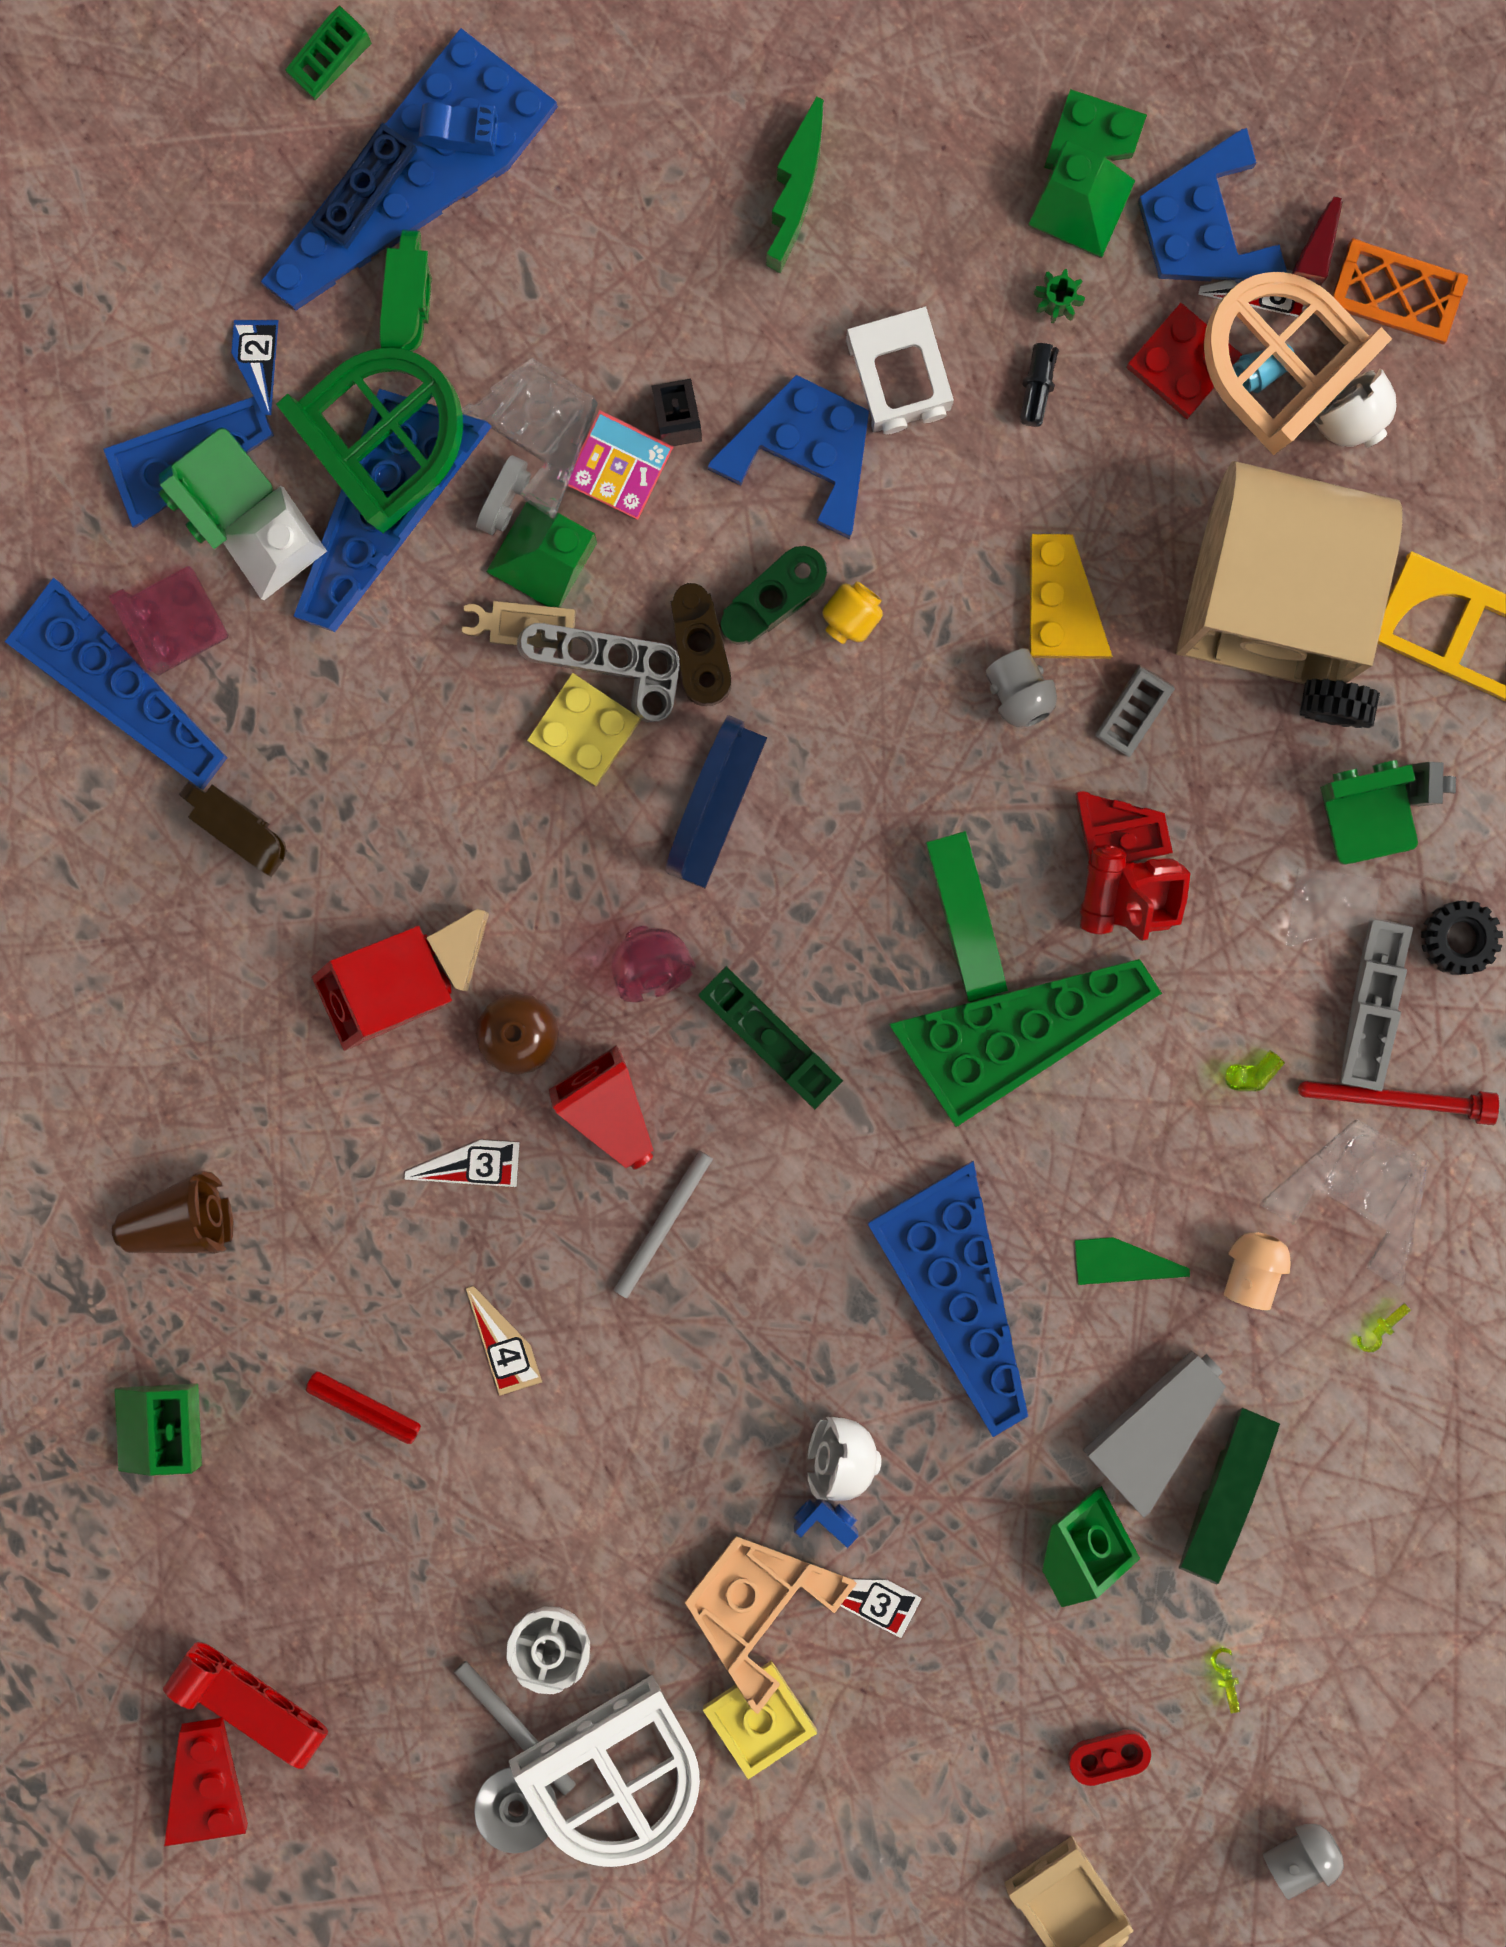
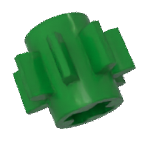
(1070, 296)

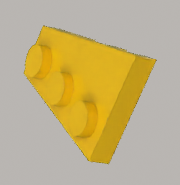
(1061, 602)

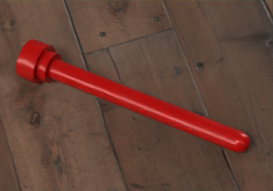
(1481, 1107)

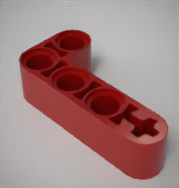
(246, 1704)

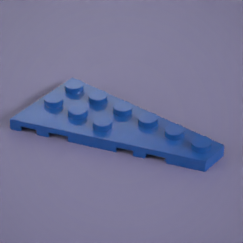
(354, 546)
(950, 1272)

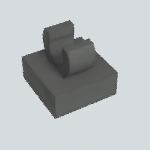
(1429, 784)

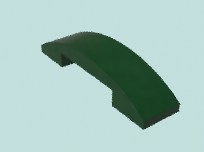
(770, 1037)

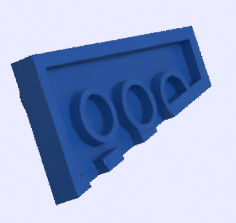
(142, 459)

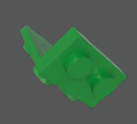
(213, 486)
(1370, 813)

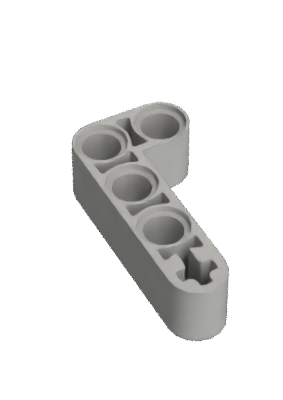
(598, 662)

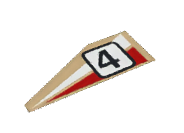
(506, 1350)

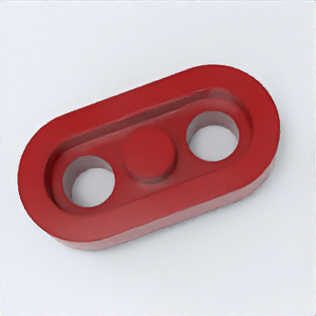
(1109, 1761)

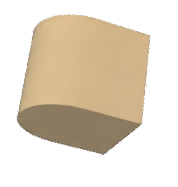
(1291, 577)

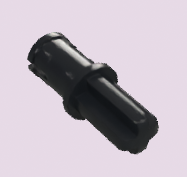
(1038, 384)

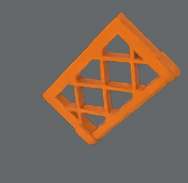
(1425, 270)

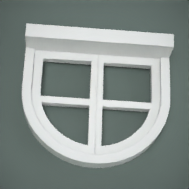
(589, 1739)

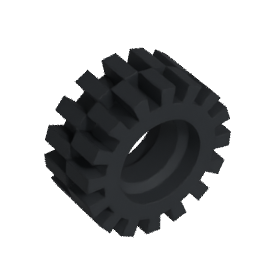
(1339, 703)
(1486, 937)

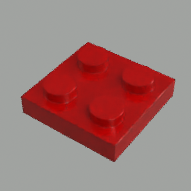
(1175, 361)

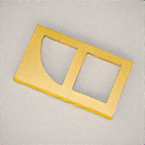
(1427, 579)

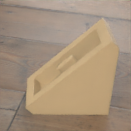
(459, 947)

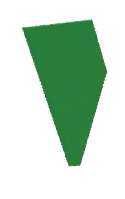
(1117, 1261)

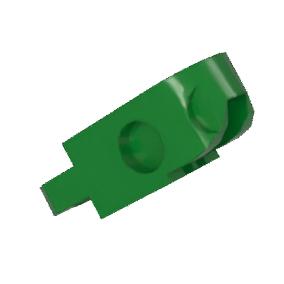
(405, 294)

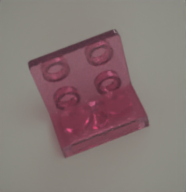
(170, 620)

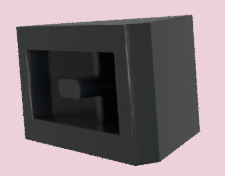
(677, 412)

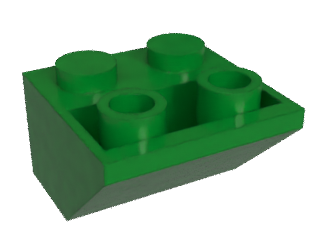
(158, 1429)

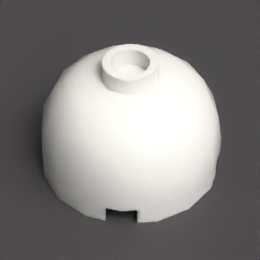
(1359, 411)
(843, 1460)
(548, 1650)

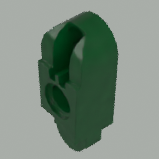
(746, 617)

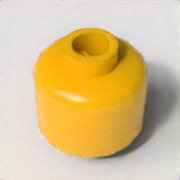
(852, 613)

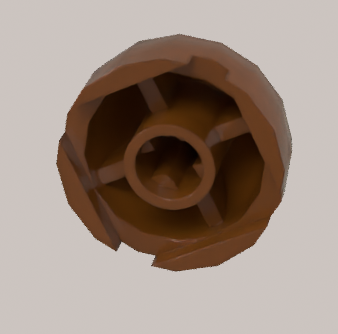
(517, 1033)

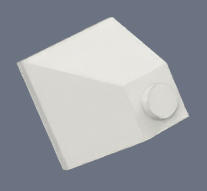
(272, 543)

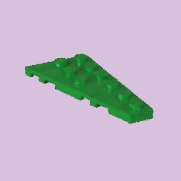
(1000, 1042)

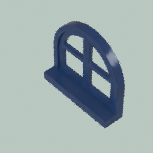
(714, 802)

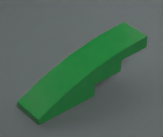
(798, 173)
(966, 916)

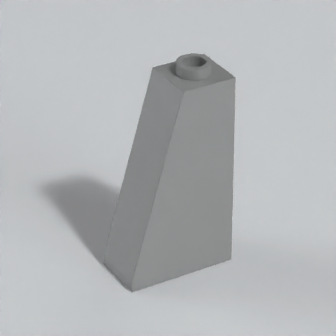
(1157, 1430)

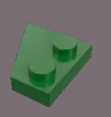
(1097, 127)

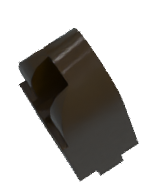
(693, 614)
(236, 827)

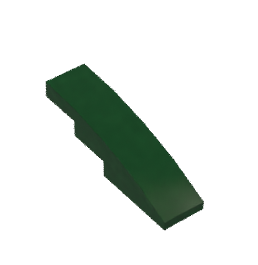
(1229, 1496)

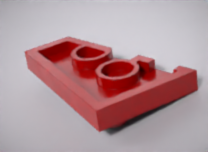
(204, 1786)

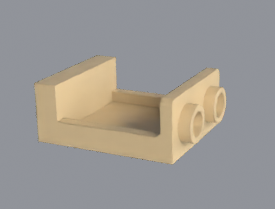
(1068, 1901)

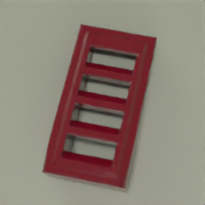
(1318, 251)

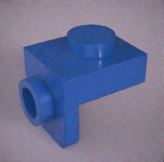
(836, 1520)

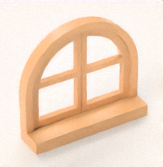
(1317, 389)

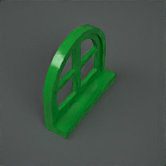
(344, 462)

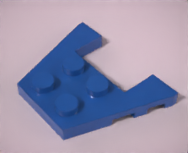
(1190, 222)
(813, 433)

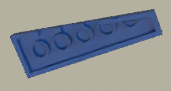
(91, 664)

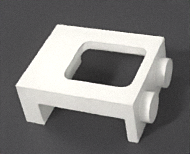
(887, 336)

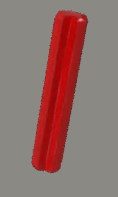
(363, 1407)

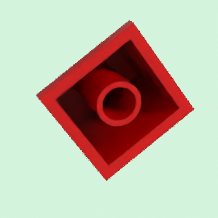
(382, 987)

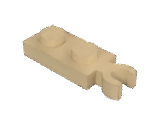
(512, 618)

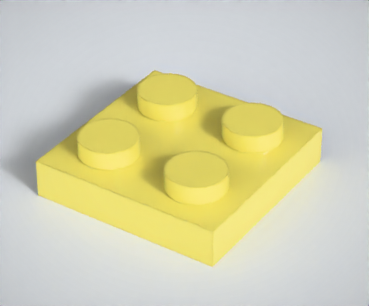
(584, 729)
(761, 1737)

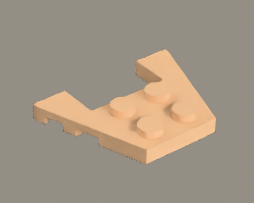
(745, 1596)

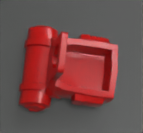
(1133, 894)

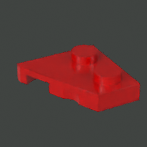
(1133, 829)

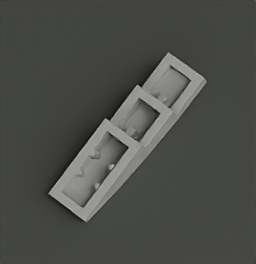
(1375, 1004)

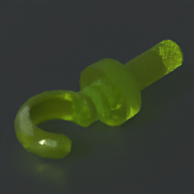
(1384, 1326)
(1228, 1681)

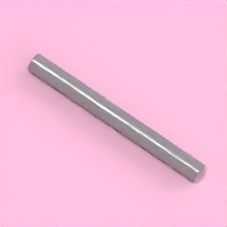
(663, 1224)
(504, 1716)

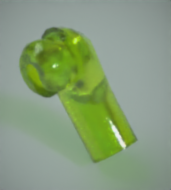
(1253, 1077)

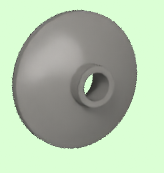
(495, 1822)

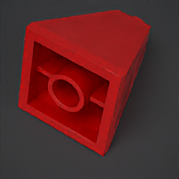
(605, 1109)

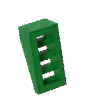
(327, 32)

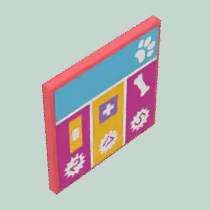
(619, 464)

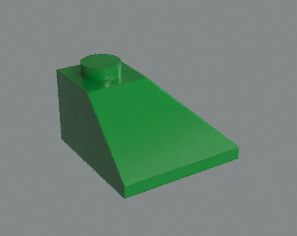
(1082, 199)
(543, 555)
(1087, 1550)

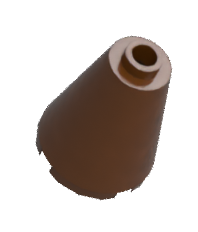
(178, 1219)

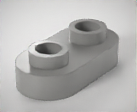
(496, 509)

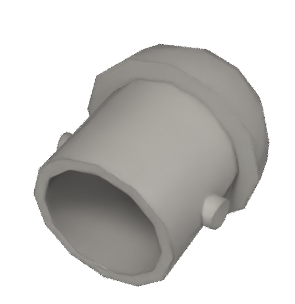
(1021, 689)
(1305, 1860)

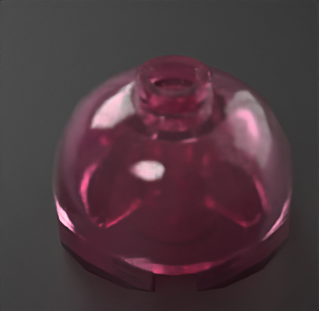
(650, 961)

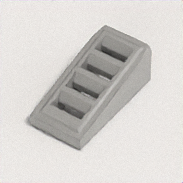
(1165, 690)

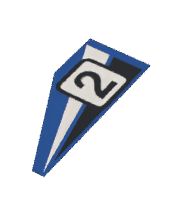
(255, 354)

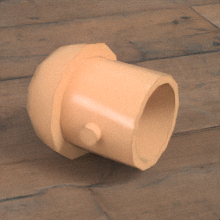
(1256, 1270)

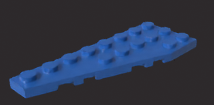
(433, 178)

